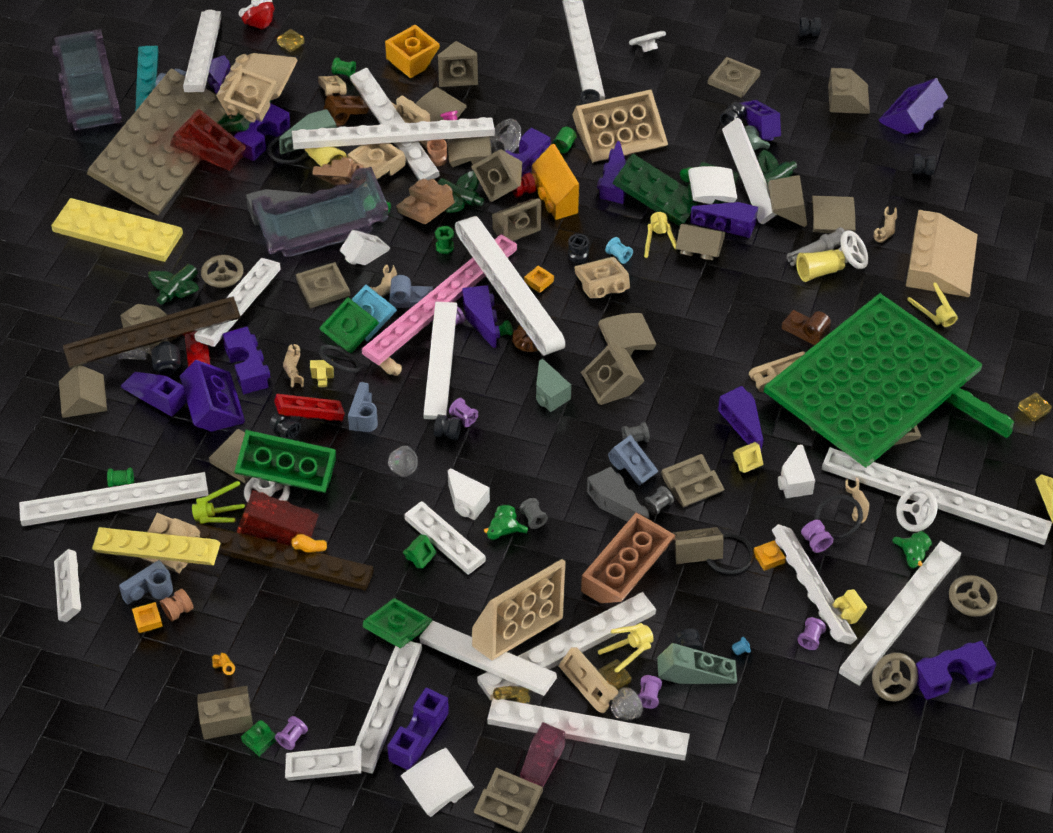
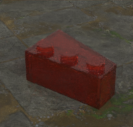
(208, 141)
(275, 519)

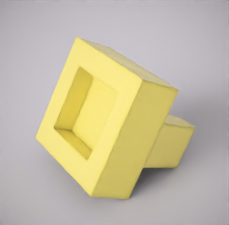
(321, 371)
(748, 457)
(850, 606)

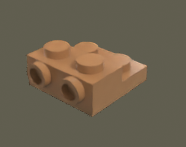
(339, 172)
(426, 200)

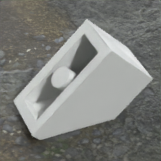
(363, 248)
(796, 475)
(467, 494)

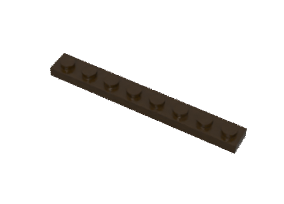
(151, 332)
(289, 558)

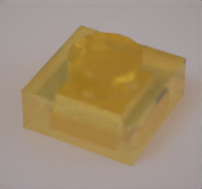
(290, 40)
(1034, 406)
(615, 679)

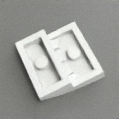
(712, 184)
(437, 781)

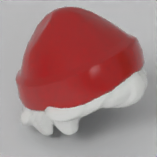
(258, 13)

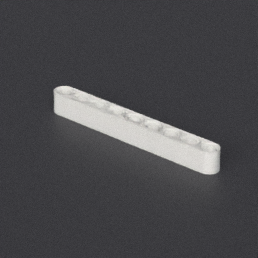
(510, 285)

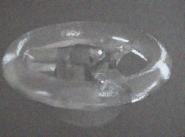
(509, 138)

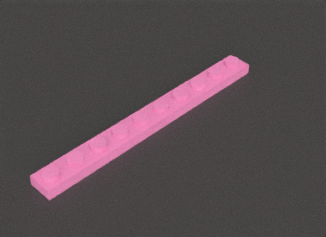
(423, 312)

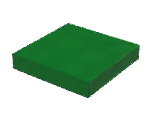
(349, 325)
(397, 623)

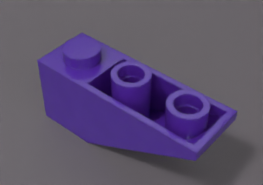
(218, 71)
(610, 171)
(726, 217)
(479, 312)
(157, 391)

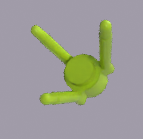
(204, 511)

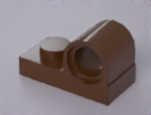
(342, 106)
(806, 328)

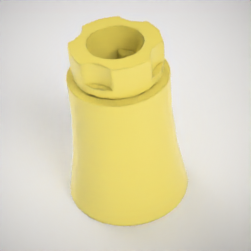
(325, 155)
(819, 263)

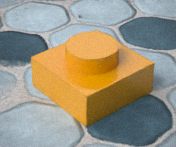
(539, 279)
(769, 555)
(147, 617)

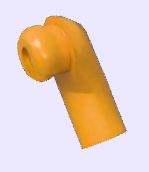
(224, 662)

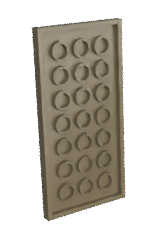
(140, 155)

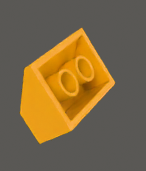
(556, 183)

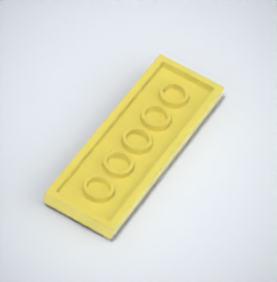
(117, 229)

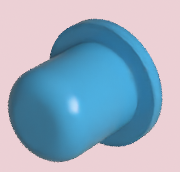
(741, 647)

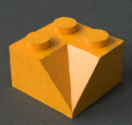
(411, 50)

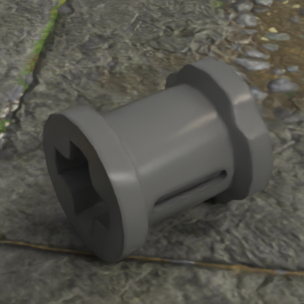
(639, 432)
(658, 500)
(533, 513)

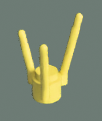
(659, 225)
(945, 314)
(639, 637)

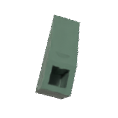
(312, 121)
(693, 666)

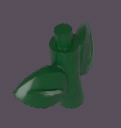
(771, 168)
(463, 192)
(174, 285)

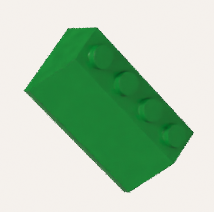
(285, 461)

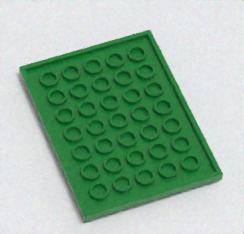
(872, 379)

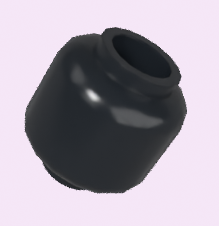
(166, 358)

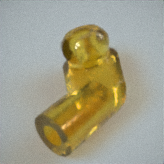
(507, 692)

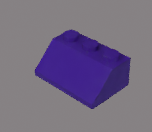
(915, 107)
(211, 397)

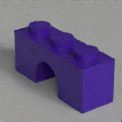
(274, 123)
(531, 147)
(242, 347)
(969, 660)
(412, 741)

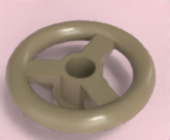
(222, 276)
(972, 600)
(885, 671)

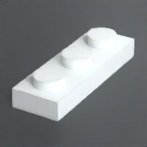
(67, 585)
(323, 763)

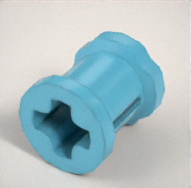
(619, 250)

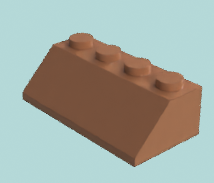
(625, 560)

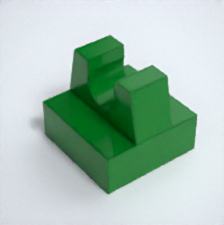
(420, 551)
(259, 738)

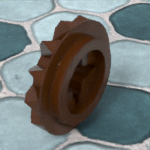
(522, 342)

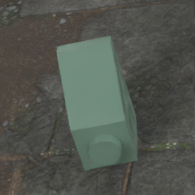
(551, 387)

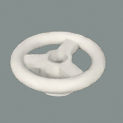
(648, 41)
(851, 250)
(266, 487)
(922, 510)

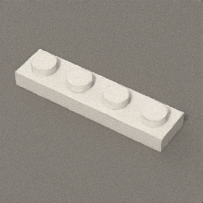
(445, 537)

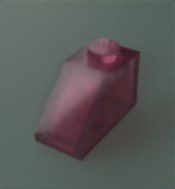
(543, 754)

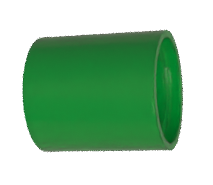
(565, 139)

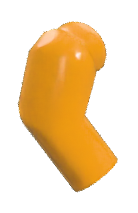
(308, 544)

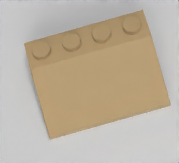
(271, 66)
(626, 119)
(941, 255)
(520, 612)

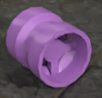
(816, 534)

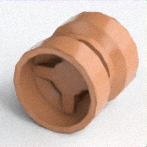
(437, 151)
(177, 604)

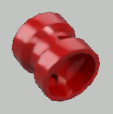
(527, 185)

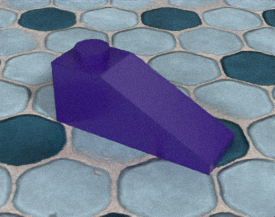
(763, 118)
(741, 412)

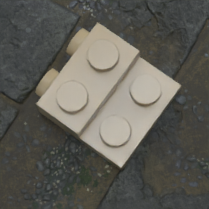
(250, 95)
(381, 157)
(603, 277)
(166, 525)

